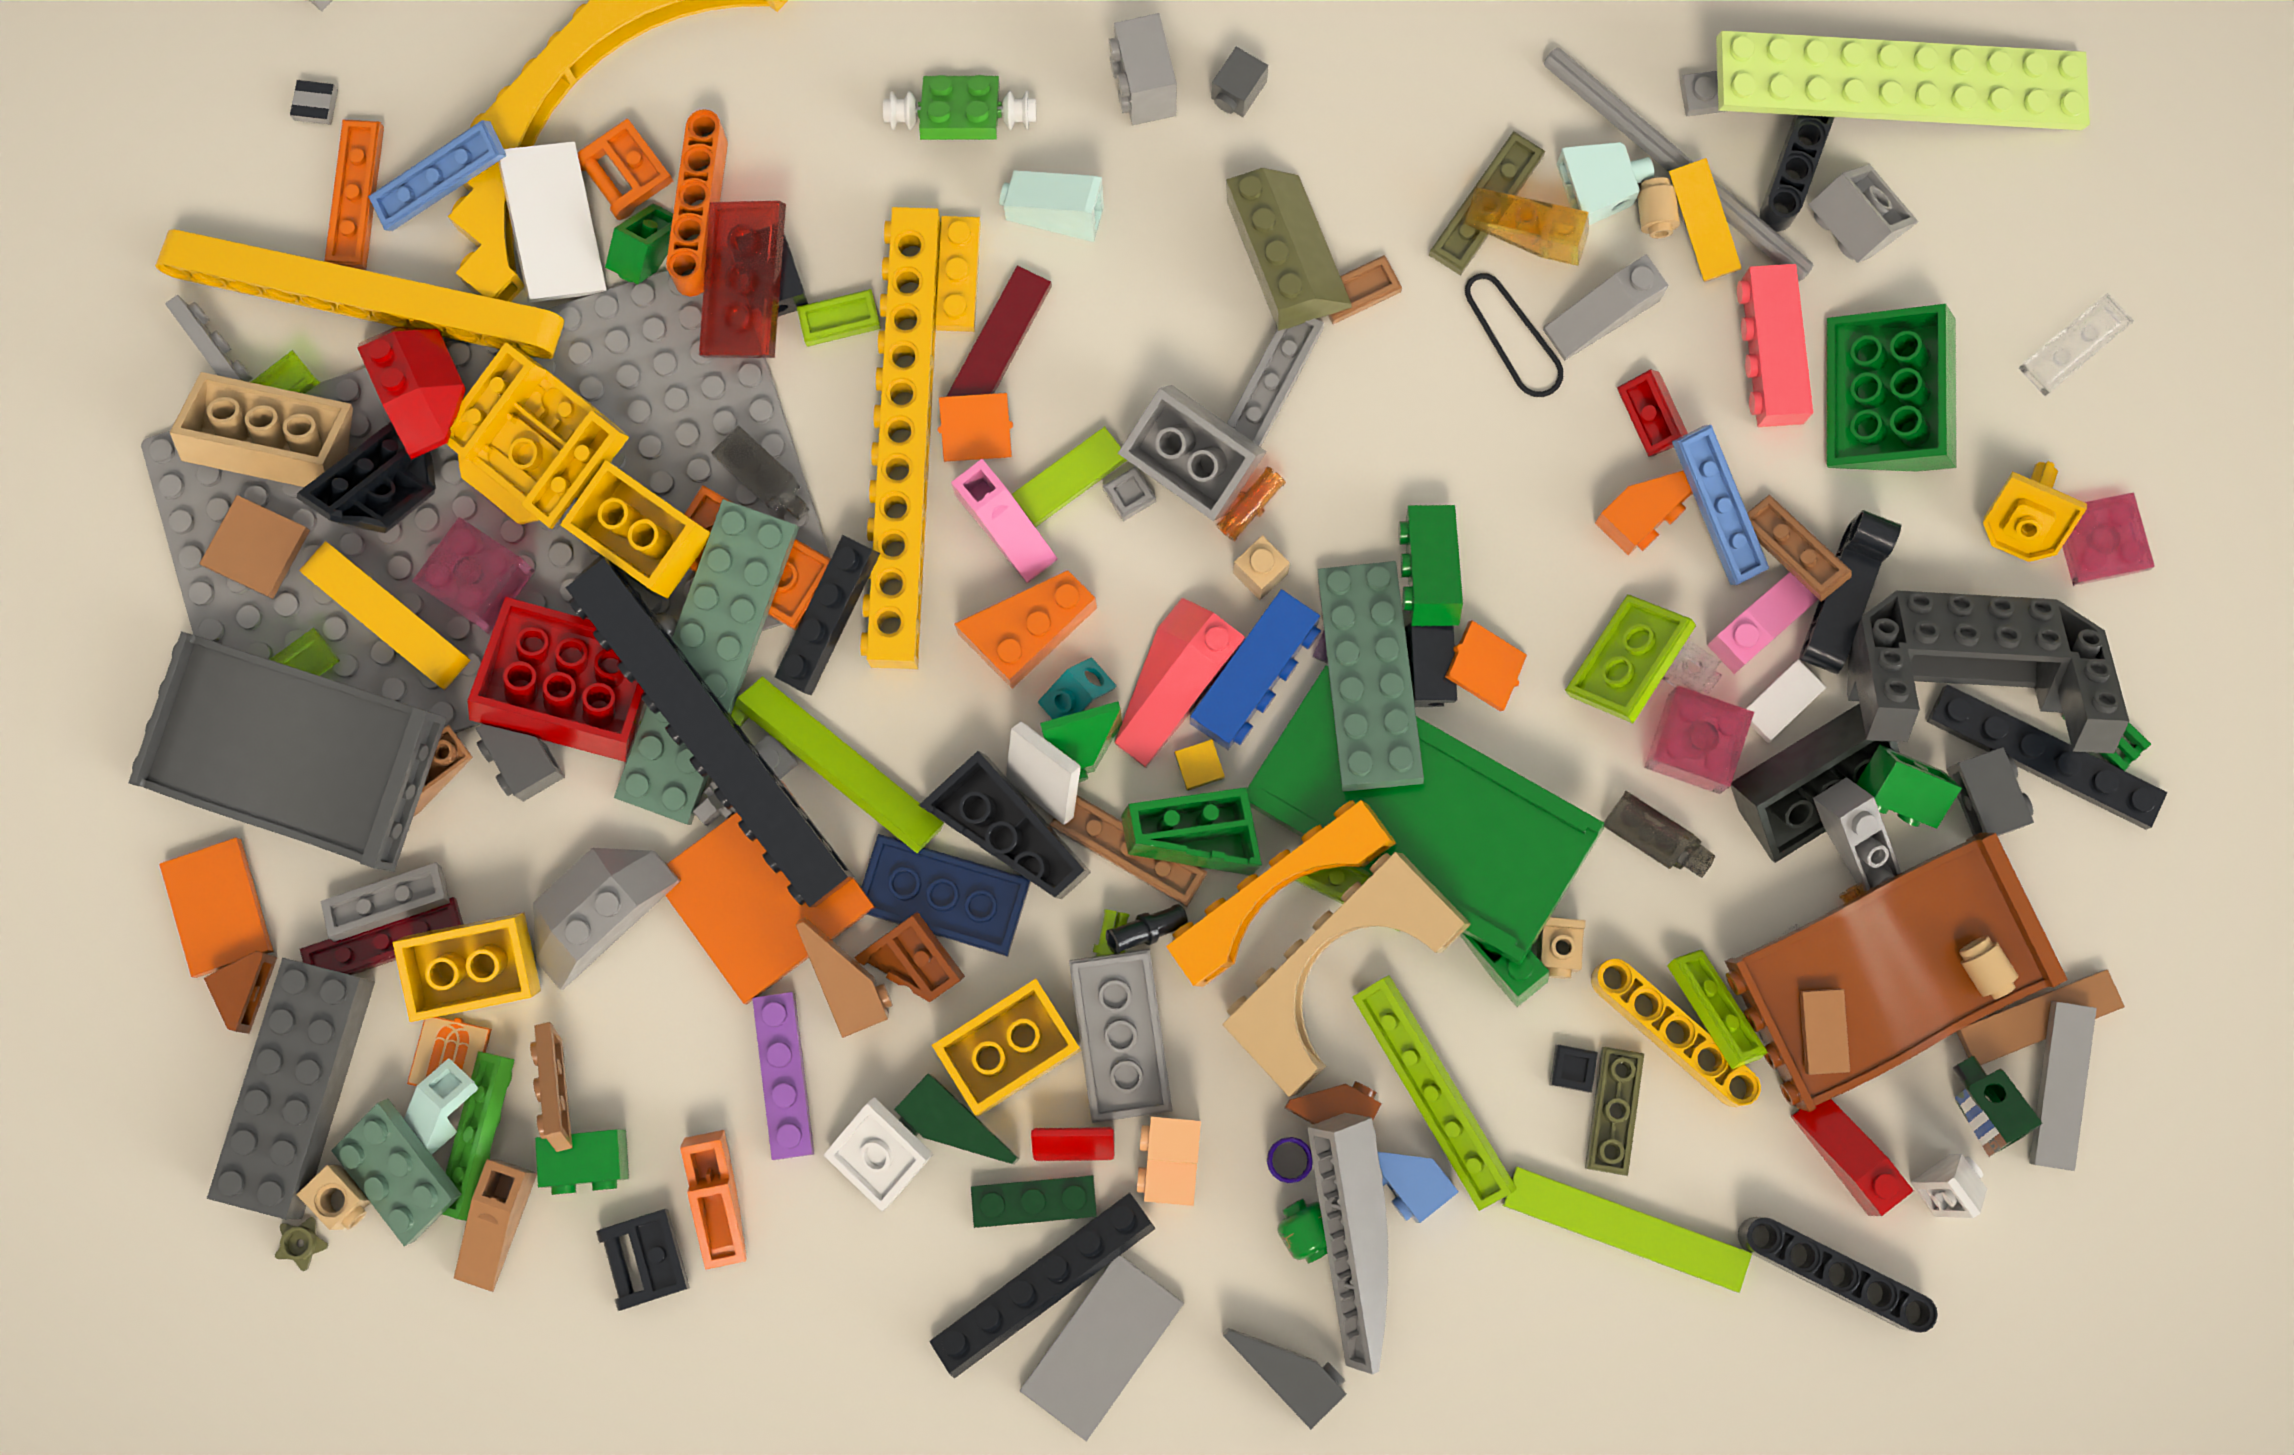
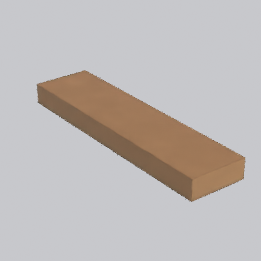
(1106, 838)
(2028, 1021)

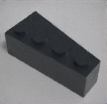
(1001, 821)

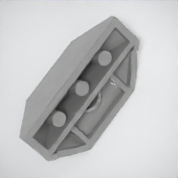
(595, 907)

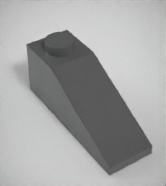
(1296, 1378)

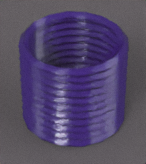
(1309, 1159)

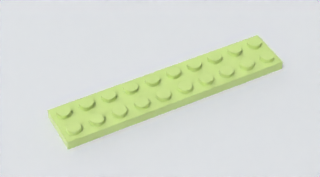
(1902, 80)

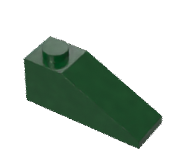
(944, 1119)

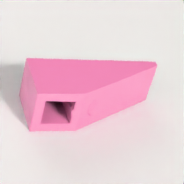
(1003, 520)

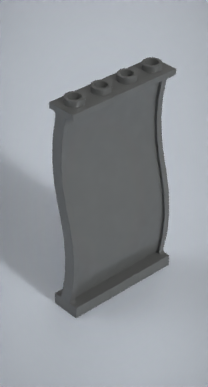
(287, 751)

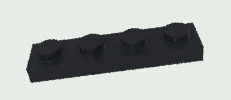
(827, 615)

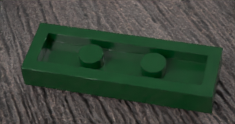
(1033, 1201)

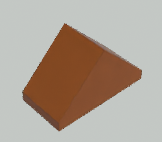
(240, 989)

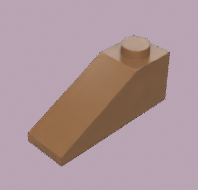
(847, 986)

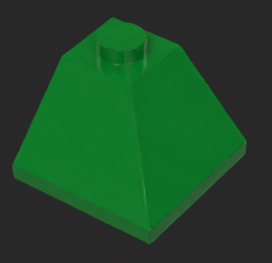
(1085, 735)

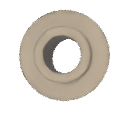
(1658, 207)
(1988, 967)

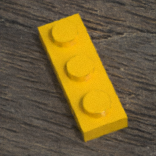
(958, 273)

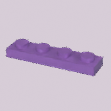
(783, 1076)

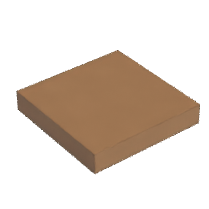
(254, 547)

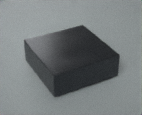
(1573, 1068)

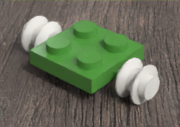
(959, 108)

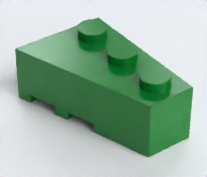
(1195, 830)

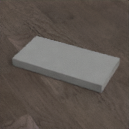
(1120, 1035)
(1101, 1347)

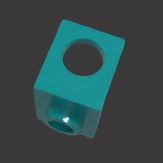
(1074, 691)

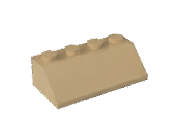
(261, 430)

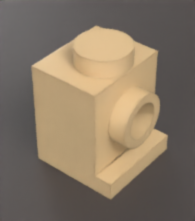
(1566, 930)

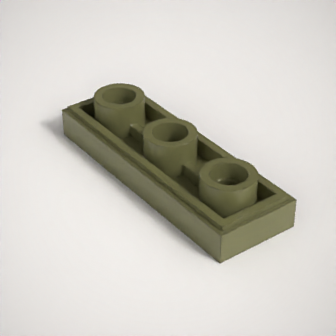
(1611, 1137)

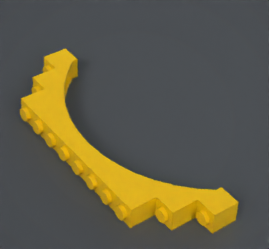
(527, 105)

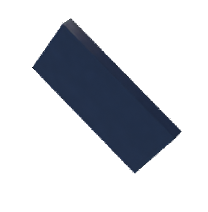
(949, 893)

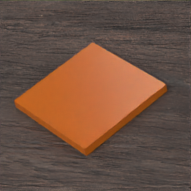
(747, 913)

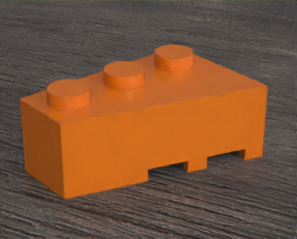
(1027, 626)

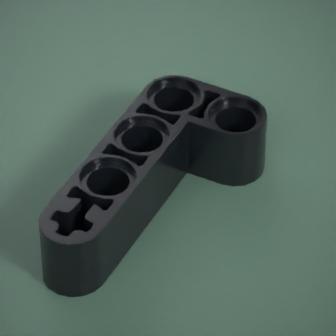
(1835, 622)

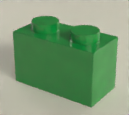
(1908, 787)
(594, 1159)

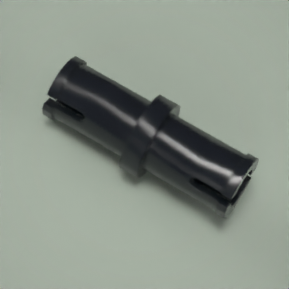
(1146, 928)

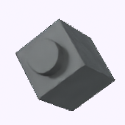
(1239, 82)

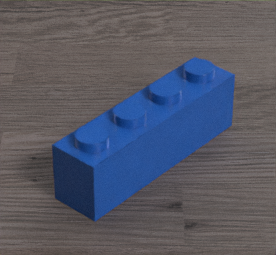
(1255, 670)

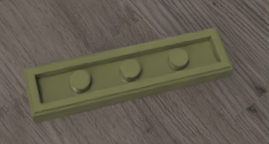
(1505, 175)

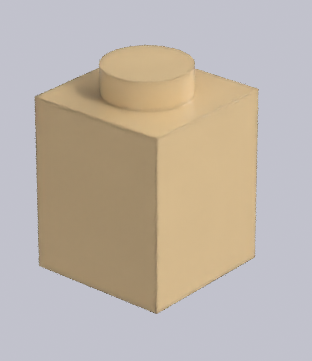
(1261, 567)

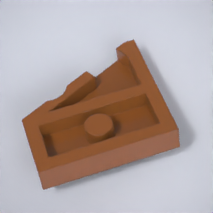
(914, 959)

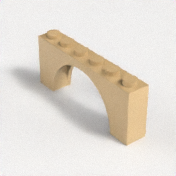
(1272, 1018)

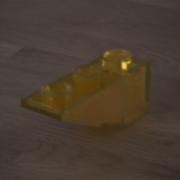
(1530, 224)

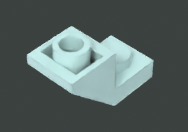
(435, 1100)

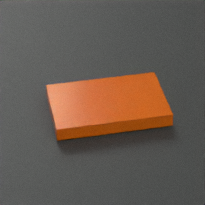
(215, 906)

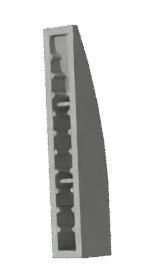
(1354, 1232)

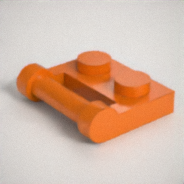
(633, 161)

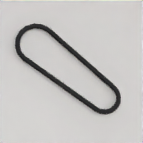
(1494, 280)

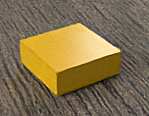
(1199, 765)

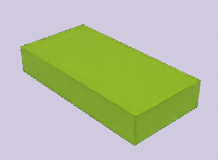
(838, 317)

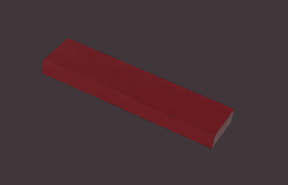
(1002, 334)
(376, 945)

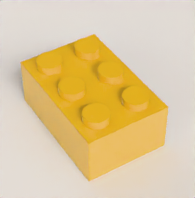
(636, 529)
(466, 967)
(1006, 1048)

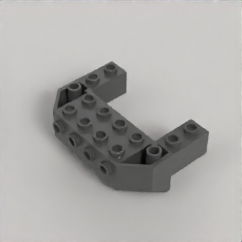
(1985, 643)

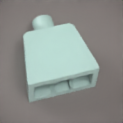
(1602, 178)

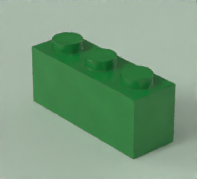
(1431, 565)

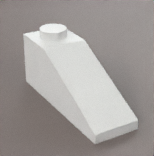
(1952, 1187)

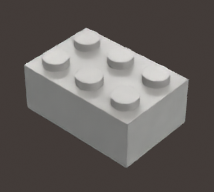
(1192, 452)

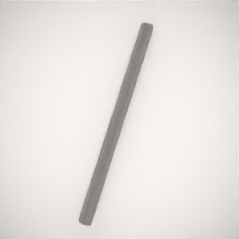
(1671, 158)

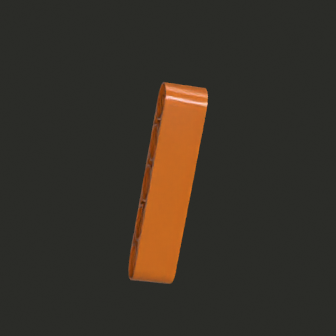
(691, 187)

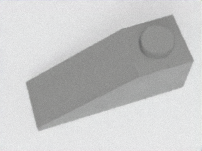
(1607, 307)

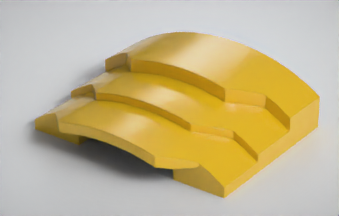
(530, 439)

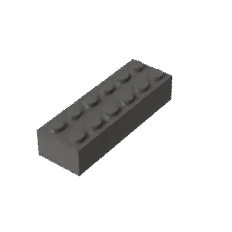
(291, 1089)

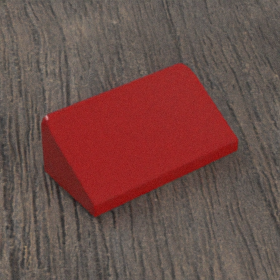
(1652, 412)
(1073, 1144)

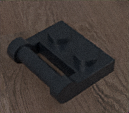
(655, 1255)

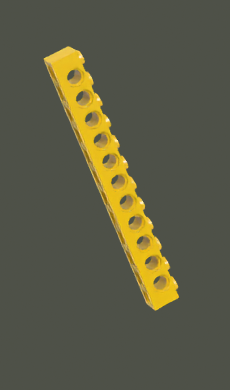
(922, 229)

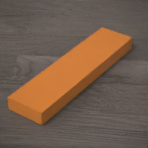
(354, 181)

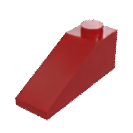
(1853, 1158)

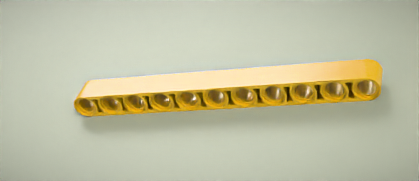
(359, 293)

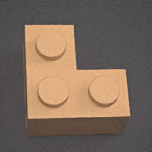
(1171, 1160)

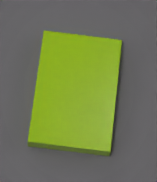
(1630, 658)

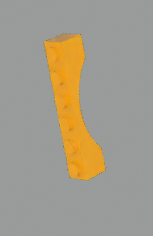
(1214, 941)

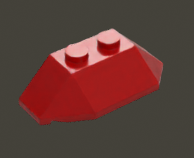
(415, 385)

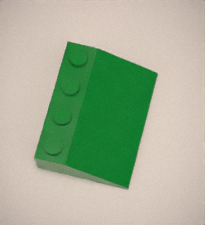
(1892, 390)

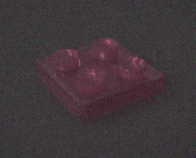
(2108, 541)

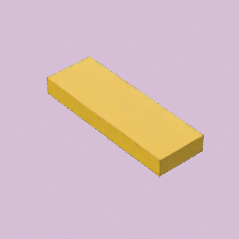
(1705, 220)

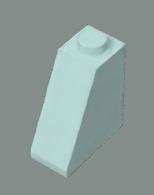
(1055, 202)

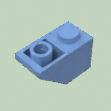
(1416, 1183)

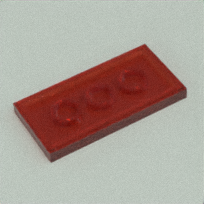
(742, 279)

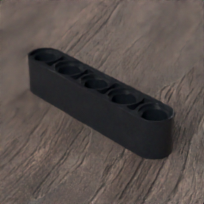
(1800, 159)
(1856, 1279)

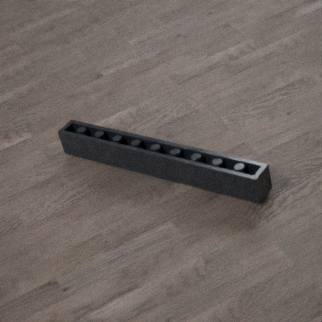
(709, 733)

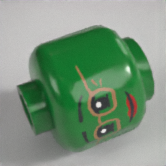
(1303, 1231)

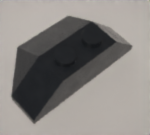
(372, 484)

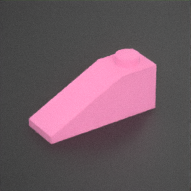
(1762, 622)

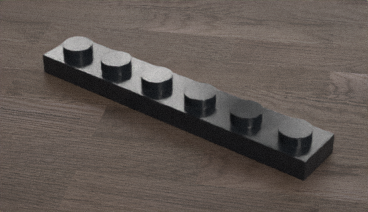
(2048, 757)
(1041, 1285)

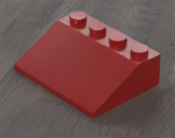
(555, 682)

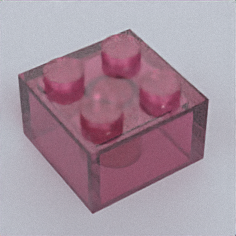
(473, 574)
(1699, 739)

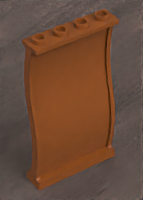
(1897, 966)

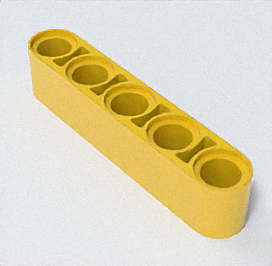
(385, 615)
(1655, 1025)

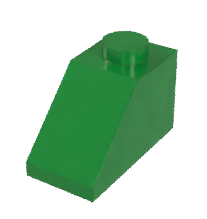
(640, 244)

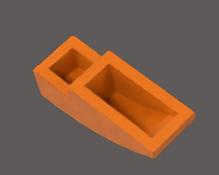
(713, 1199)

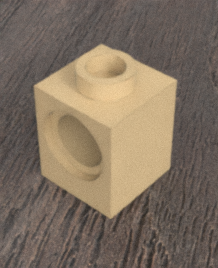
(318, 1196)

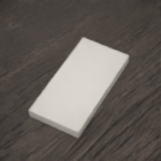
(551, 222)

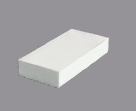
(1784, 700)

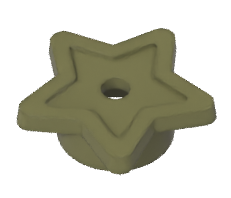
(291, 1235)

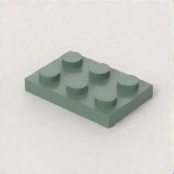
(396, 1172)

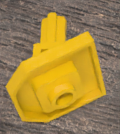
(2031, 516)

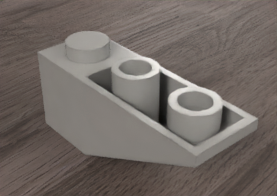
(1857, 832)

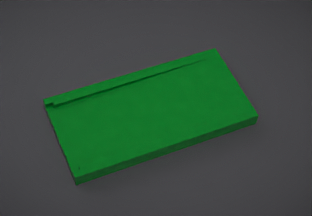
(1471, 828)

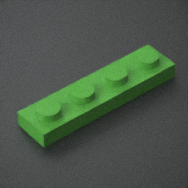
(477, 1128)

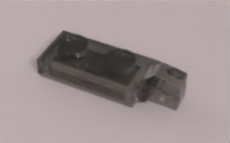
(760, 472)
(1657, 835)

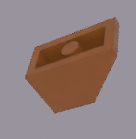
(1335, 1101)

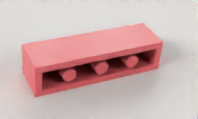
(1775, 345)

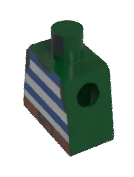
(2002, 1118)

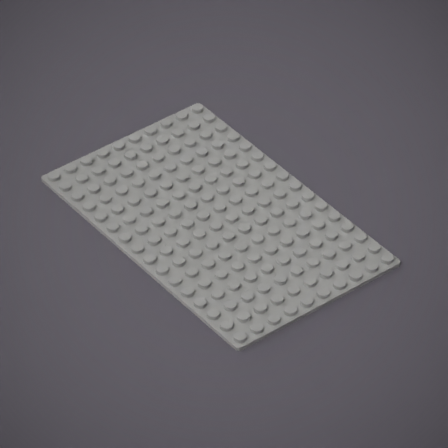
(623, 353)

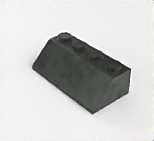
(1780, 791)

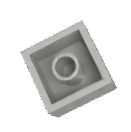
(1143, 69)

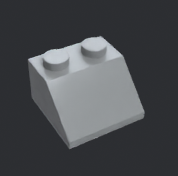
(1861, 213)

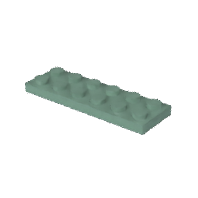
(1370, 677)

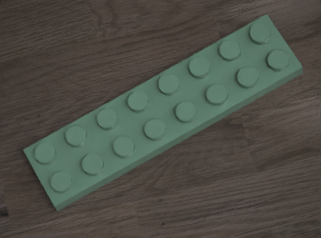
(718, 638)

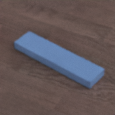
(437, 175)
(1720, 504)

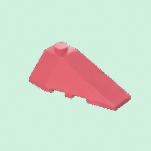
(1178, 672)

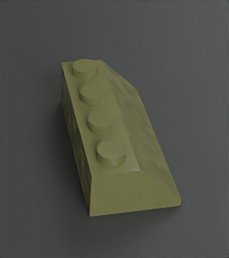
(1285, 247)

